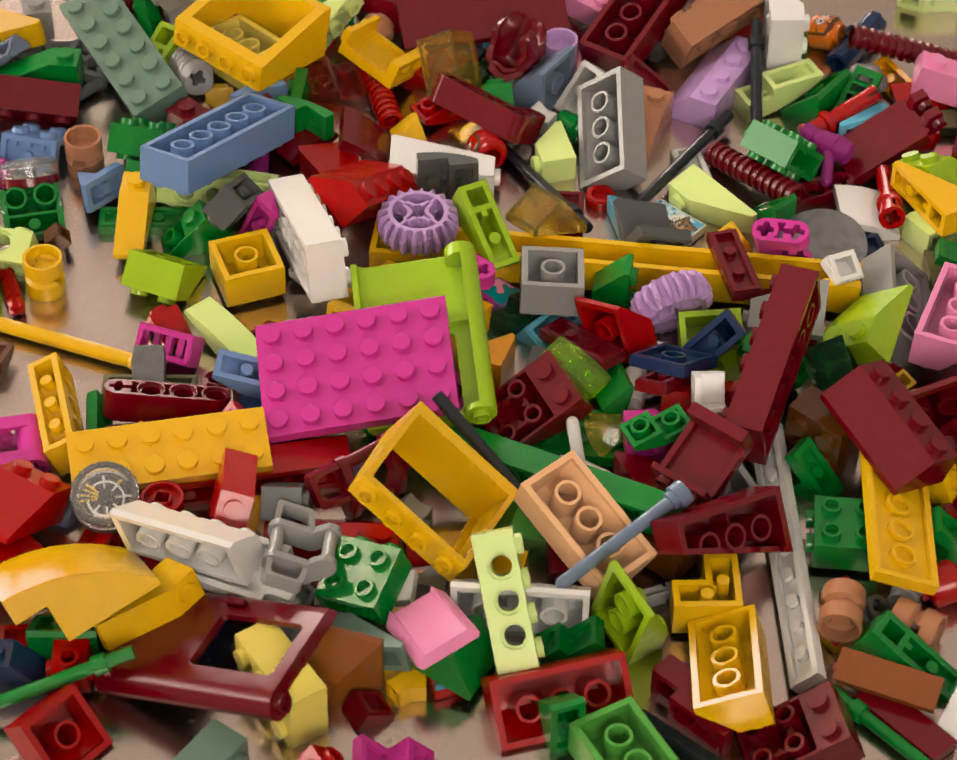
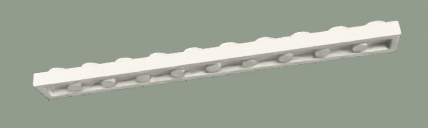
(792, 580)

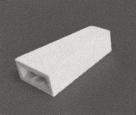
(404, 151)

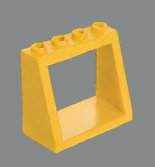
(298, 24)
(449, 467)

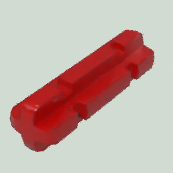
(12, 292)

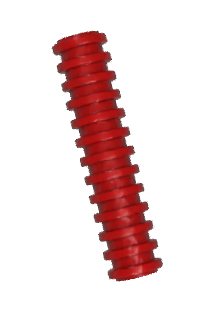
(382, 101)

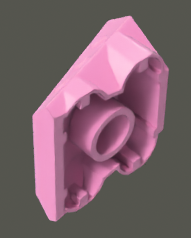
(431, 628)

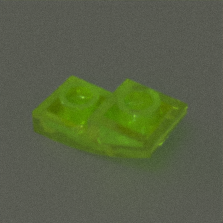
(583, 369)

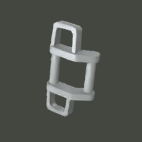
(290, 571)

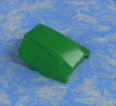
(32, 208)

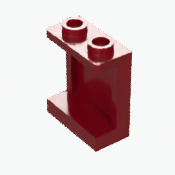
(704, 454)

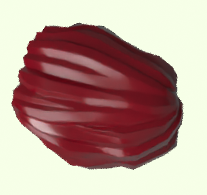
(515, 45)

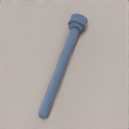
(676, 497)

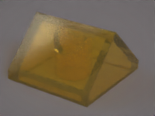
(449, 52)
(544, 214)

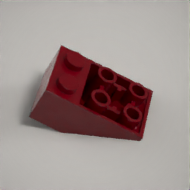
(538, 402)
(806, 728)

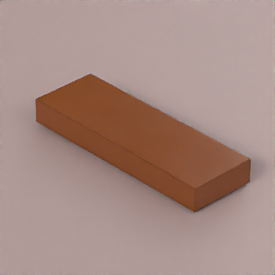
(888, 680)

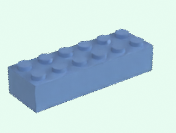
(216, 143)

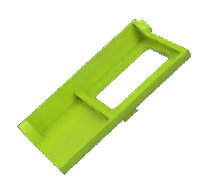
(457, 279)

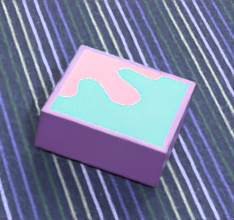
(500, 292)

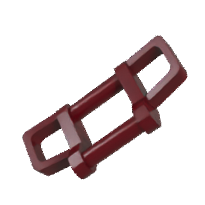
(341, 465)

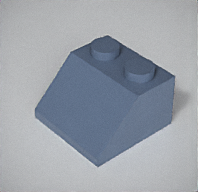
(545, 80)

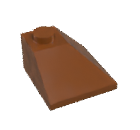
(348, 663)

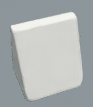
(842, 267)

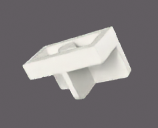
(709, 390)

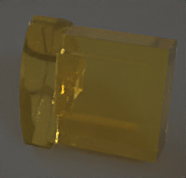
(603, 431)

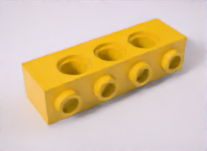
(55, 407)

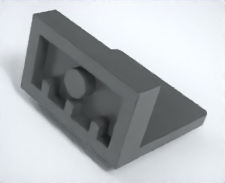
(647, 223)

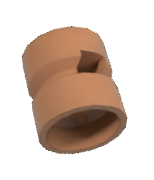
(83, 149)
(841, 610)
(930, 621)

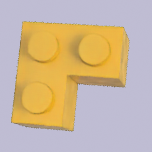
(712, 594)

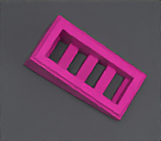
(188, 348)

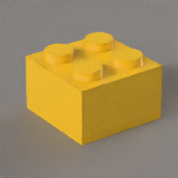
(247, 267)

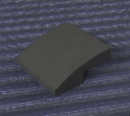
(445, 172)

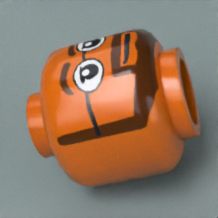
(825, 32)

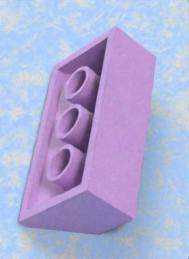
(713, 83)

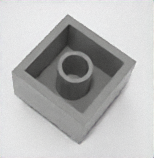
(551, 280)

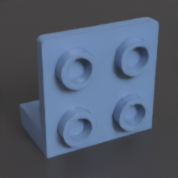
(31, 141)

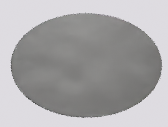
(832, 233)

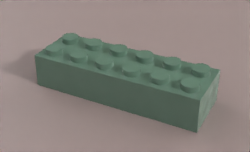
(125, 56)

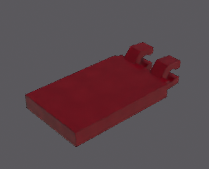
(892, 134)

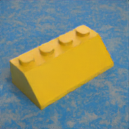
(731, 669)

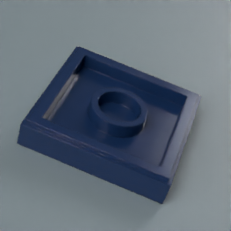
(673, 360)

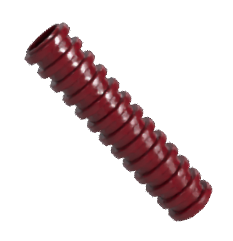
(892, 45)
(752, 172)

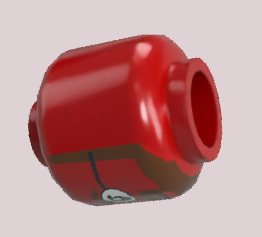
(489, 144)

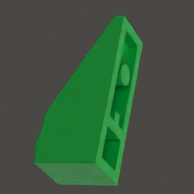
(53, 64)
(894, 641)

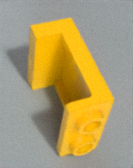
(377, 54)

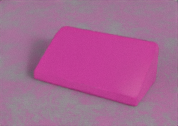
(262, 214)

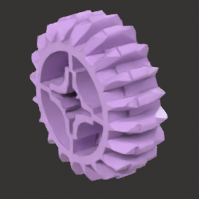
(418, 222)
(672, 294)

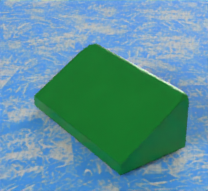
(617, 393)

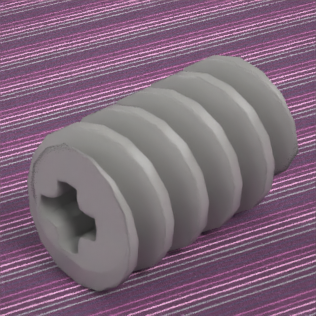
(192, 72)

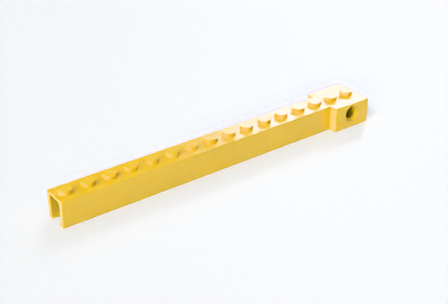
(649, 258)

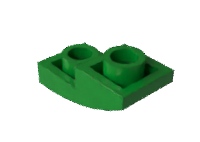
(652, 432)

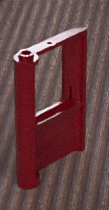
(168, 656)

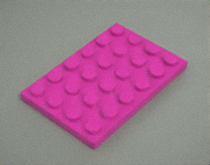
(354, 368)

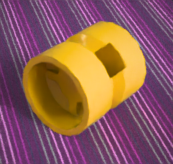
(44, 272)

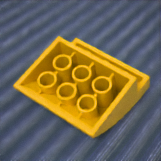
(75, 584)

